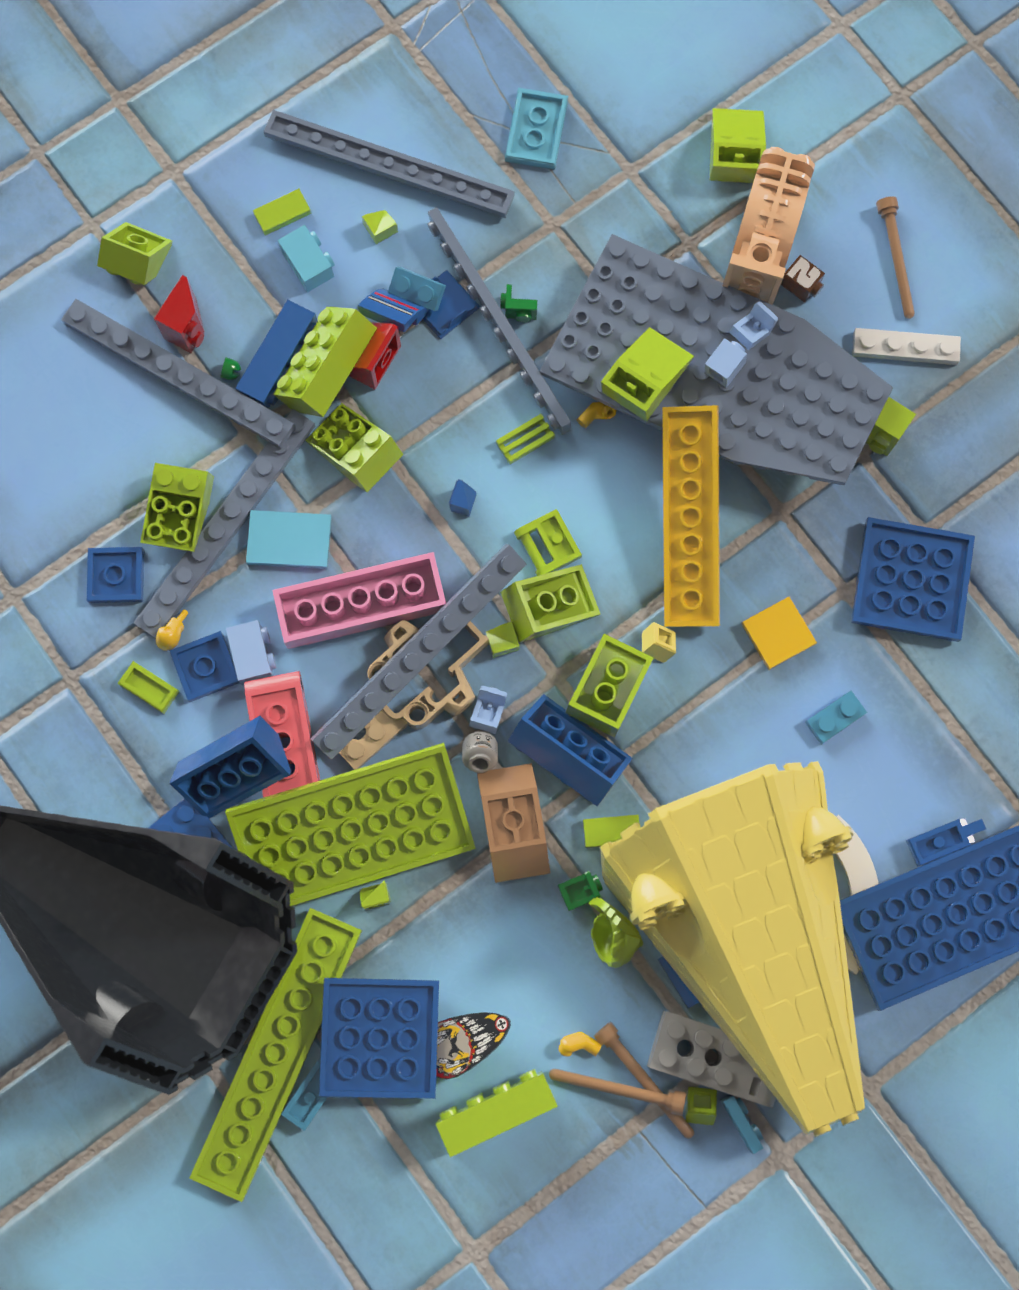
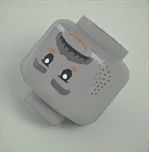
(480, 752)

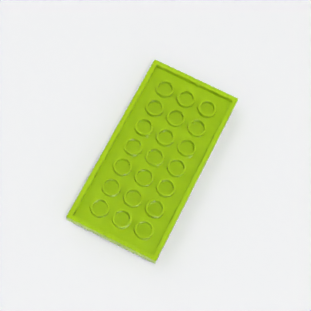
(357, 824)

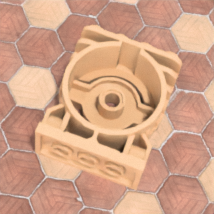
(769, 223)

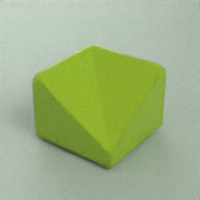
(379, 225)
(503, 639)
(375, 896)

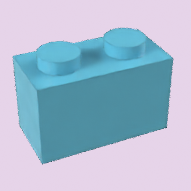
(306, 257)

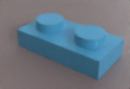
(416, 288)
(836, 717)
(750, 1133)

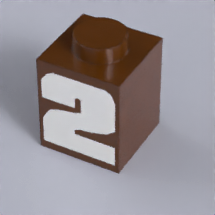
(803, 279)

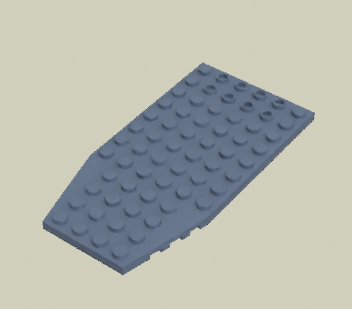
(790, 408)

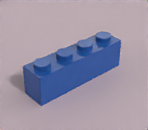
(276, 353)

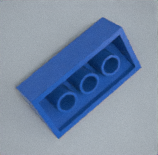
(569, 749)
(231, 768)

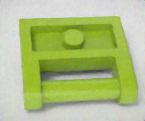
(554, 537)

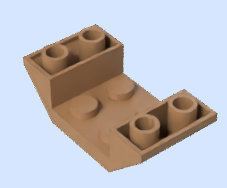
(514, 823)

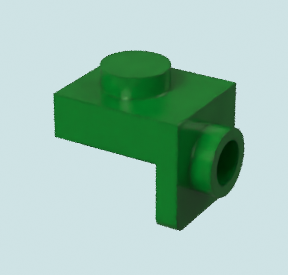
(519, 309)
(580, 890)

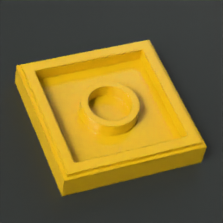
(779, 633)

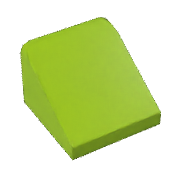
(701, 1106)

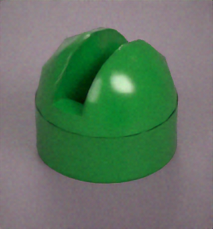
(228, 369)

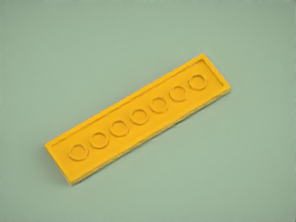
(691, 516)

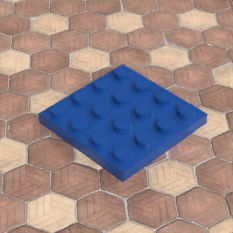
(913, 579)
(379, 1038)

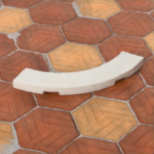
(860, 875)

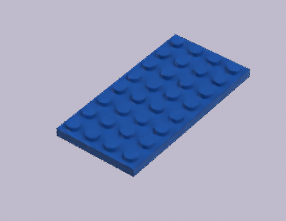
(936, 920)

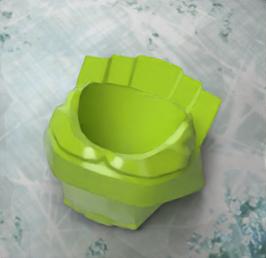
(613, 935)

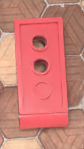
(284, 707)

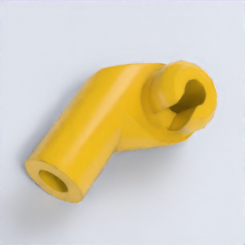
(595, 411)
(577, 1041)

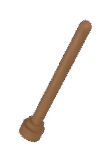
(887, 208)
(609, 1037)
(672, 1101)

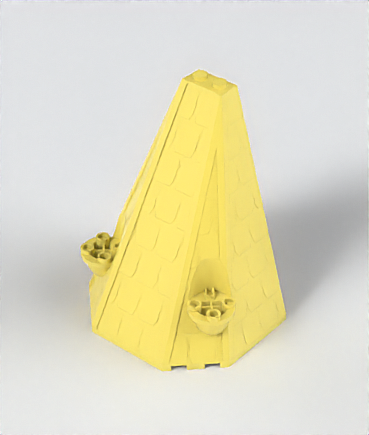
(751, 921)

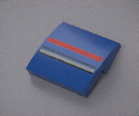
(391, 309)

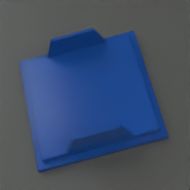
(453, 309)

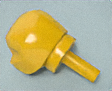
(169, 636)

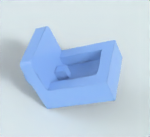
(754, 326)
(488, 709)

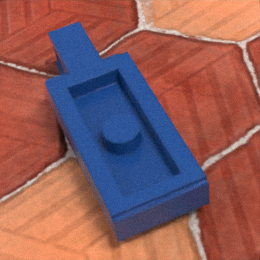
(943, 840)

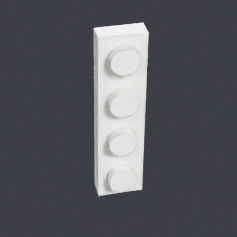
(906, 346)

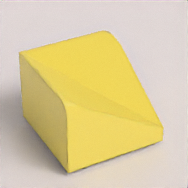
(659, 642)

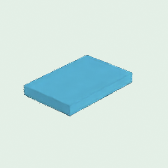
(536, 128)
(289, 539)

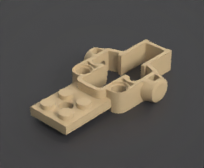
(389, 724)

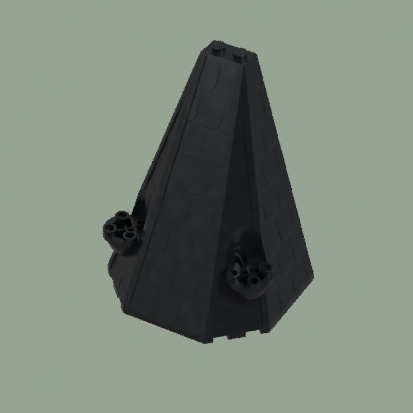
(144, 940)

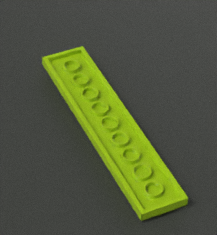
(274, 1058)

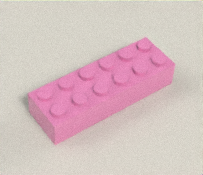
(359, 600)

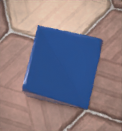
(462, 498)

